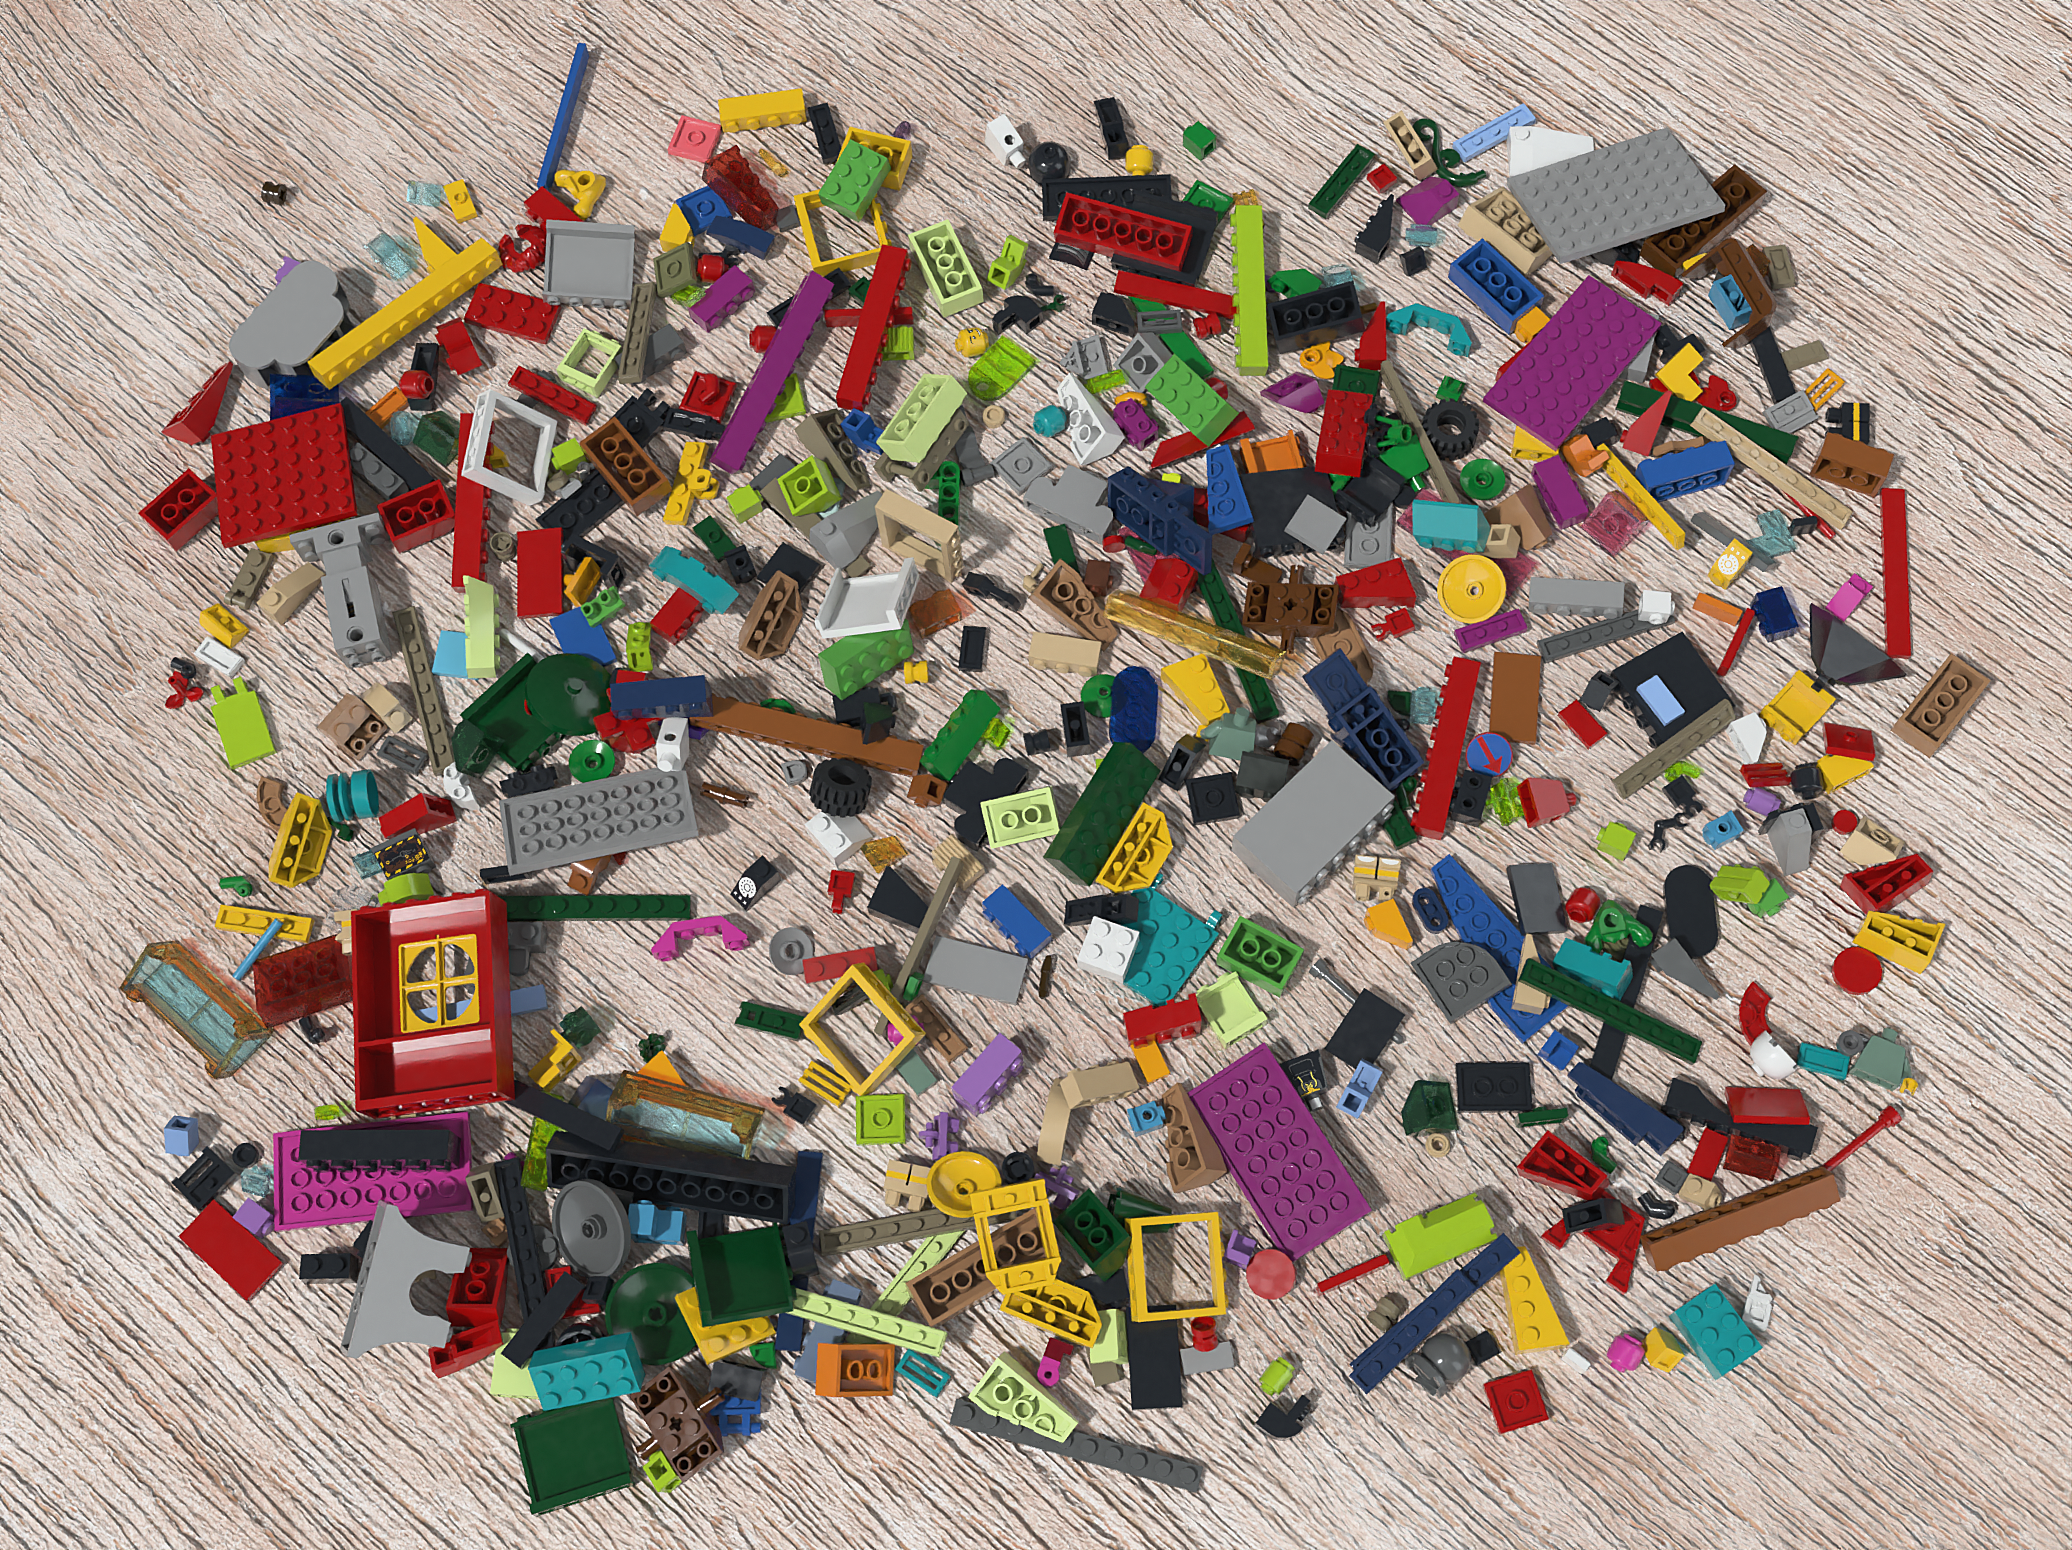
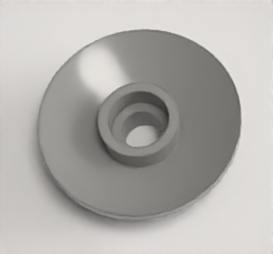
(799, 948)

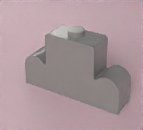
(1073, 502)

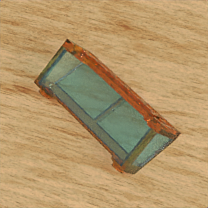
(196, 1006)
(683, 1117)

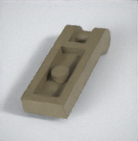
(249, 579)

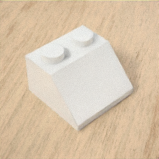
(837, 836)

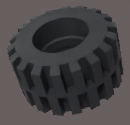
(1455, 414)
(840, 787)

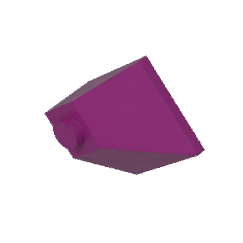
(1429, 200)
(1295, 392)

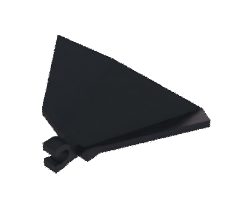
(1844, 655)

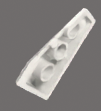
(1538, 147)
(1090, 426)

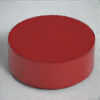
(1113, 544)
(1844, 822)

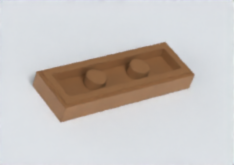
(937, 1029)

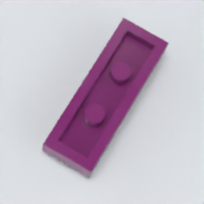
(1490, 631)

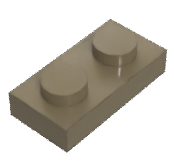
(1780, 269)

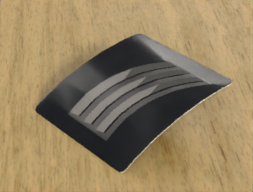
(1071, 255)

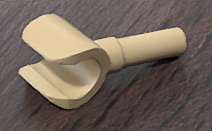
(1029, 583)

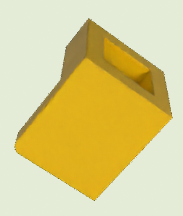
(1662, 1349)

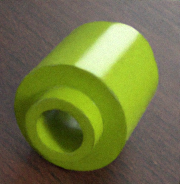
(1276, 1376)

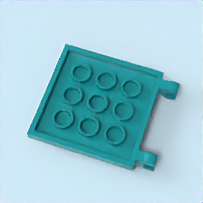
(1168, 945)

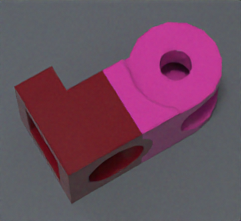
(1052, 1359)

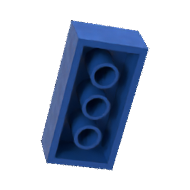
(1494, 285)
(1686, 471)

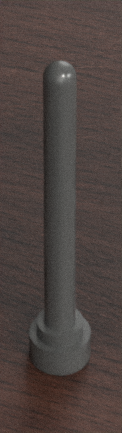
(1321, 971)

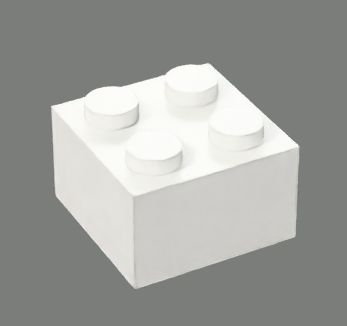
(1108, 949)

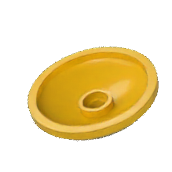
(1456, 588)
(958, 1174)

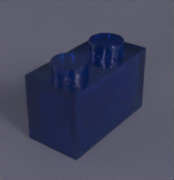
(1774, 614)

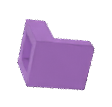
(1239, 1250)

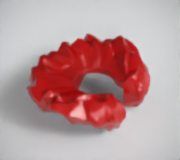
(531, 256)

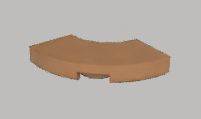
(1679, 446)
(271, 801)

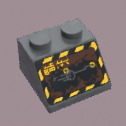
(404, 855)

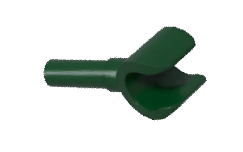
(1055, 305)
(344, 833)

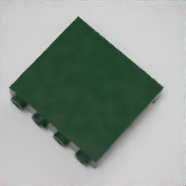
(504, 713)
(741, 1275)
(572, 1455)

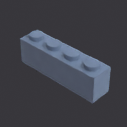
(821, 1333)

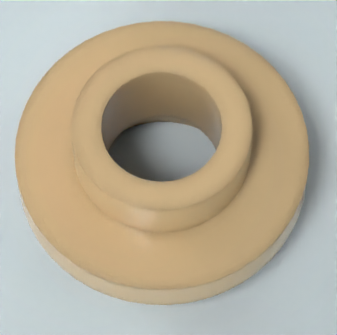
(1443, 1140)

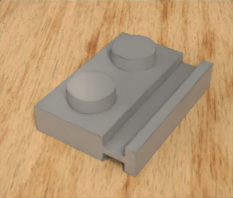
(1791, 413)

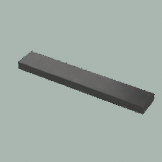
(1595, 636)

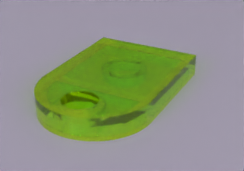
(1000, 369)

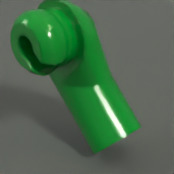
(239, 883)
(1599, 1154)

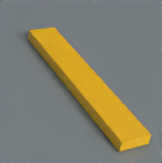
(1643, 500)

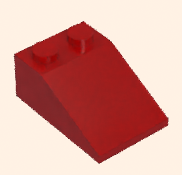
(480, 1291)

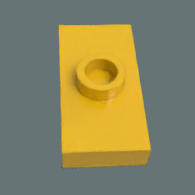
(460, 201)

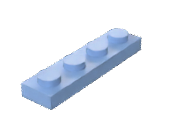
(1492, 132)

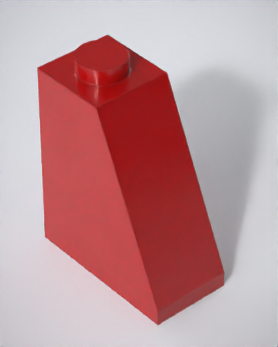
(421, 812)

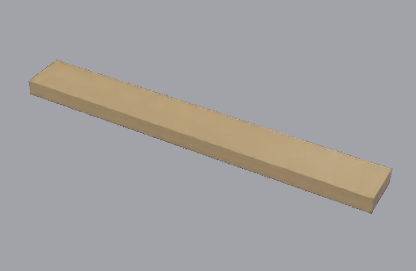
(1772, 469)

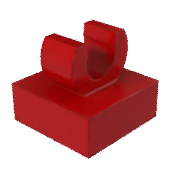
(1381, 178)

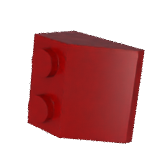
(1170, 583)

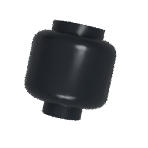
(1806, 781)

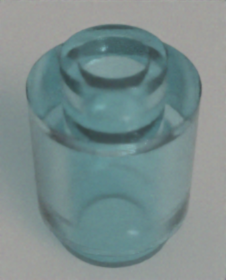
(1421, 235)
(402, 428)

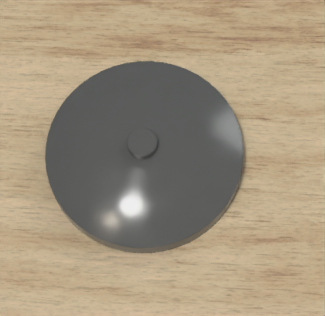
(591, 1228)

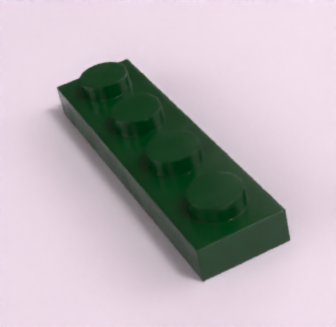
(1341, 181)

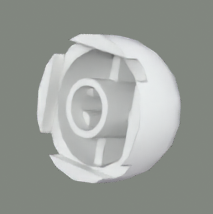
(1771, 1058)

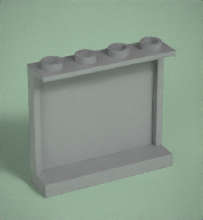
(589, 264)

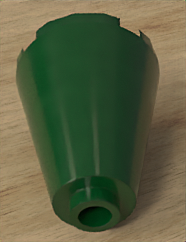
(1132, 1205)

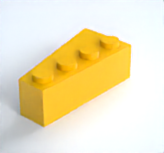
(1529, 1309)

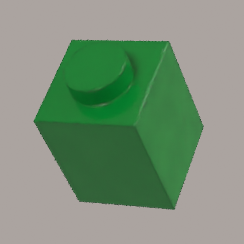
(1199, 140)

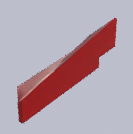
(1189, 444)

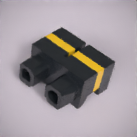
(1850, 420)

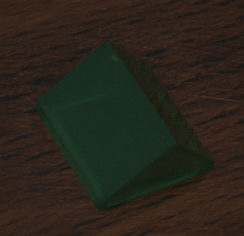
(438, 436)

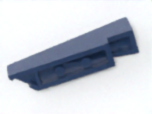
(1623, 1110)

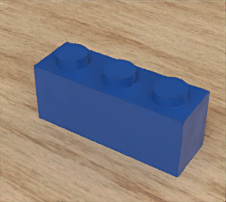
(1016, 922)

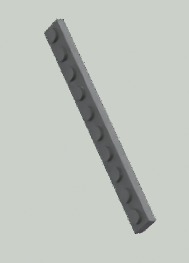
(1082, 1448)

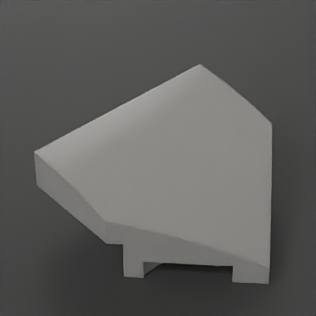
(1086, 358)

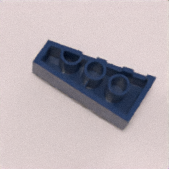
(662, 698)

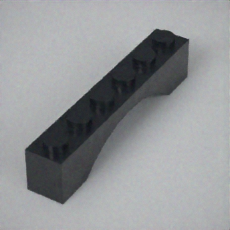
(1688, 1102)

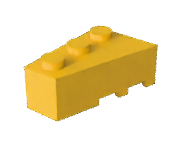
(1899, 940)

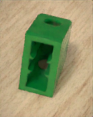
(1407, 461)

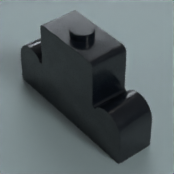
(976, 786)

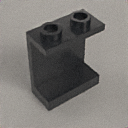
(1371, 492)

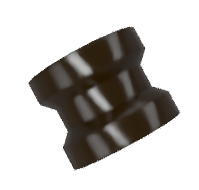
(274, 193)

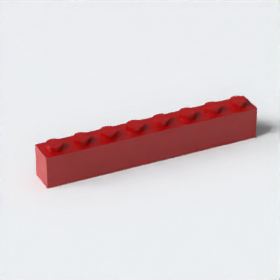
(872, 328)
(470, 515)
(1446, 748)

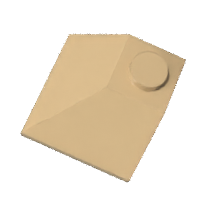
(1871, 844)

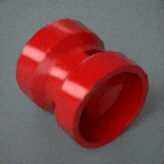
(1207, 326)
(1204, 1333)

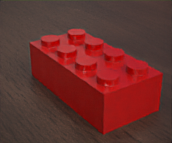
(1343, 433)

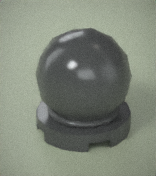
(1442, 1361)

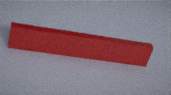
(1174, 294)

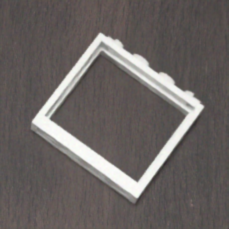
(478, 440)

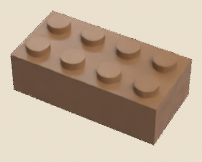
(1940, 705)

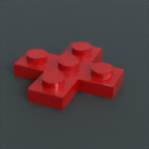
(635, 729)

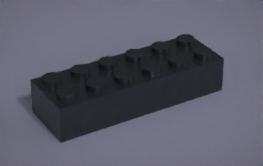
(379, 1149)

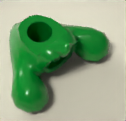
(1613, 924)

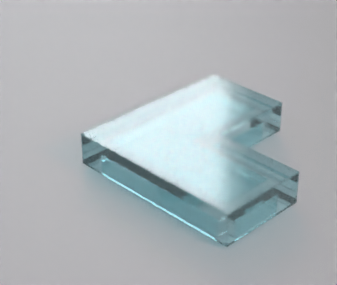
(1775, 538)

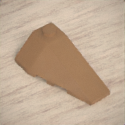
(1070, 602)
(1192, 1150)

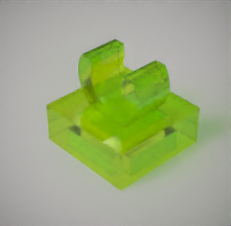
(996, 734)

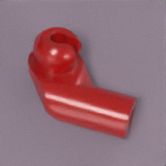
(712, 388)

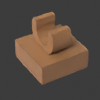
(496, 1231)

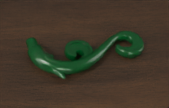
(1451, 155)

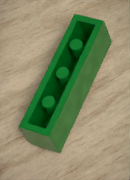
(959, 734)

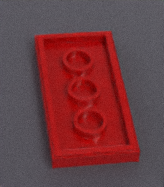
(540, 573)
(231, 1250)

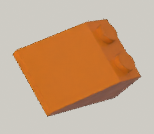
(854, 1369)

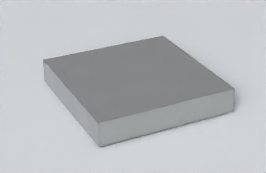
(1021, 466)
(1315, 524)

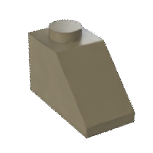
(485, 1192)

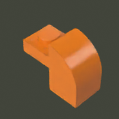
(1582, 455)

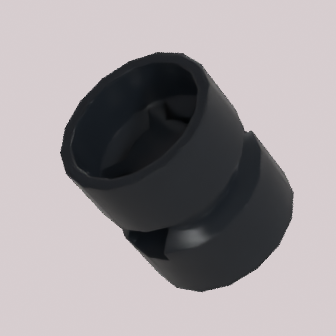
(1017, 1168)

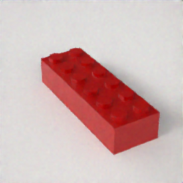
(1122, 231)

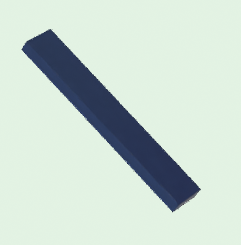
(1412, 1331)

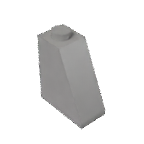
(1791, 841)

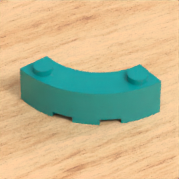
(690, 576)

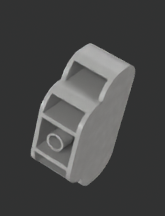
(292, 324)

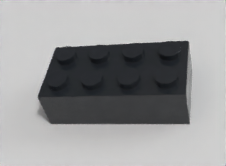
(1316, 317)

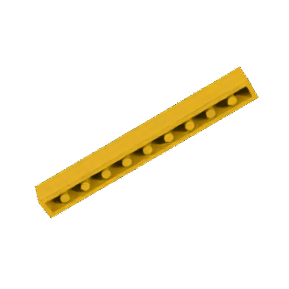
(405, 313)

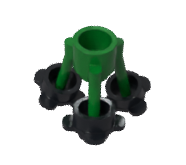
(1386, 435)

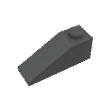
(1679, 966)

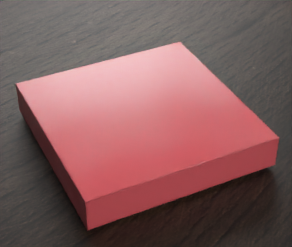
(694, 139)

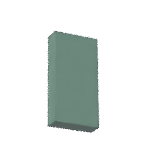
(916, 1073)

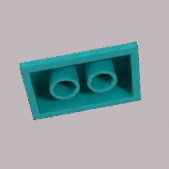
(1450, 526)

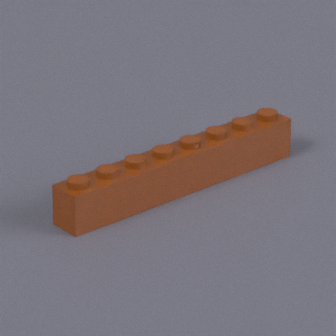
(1740, 1219)

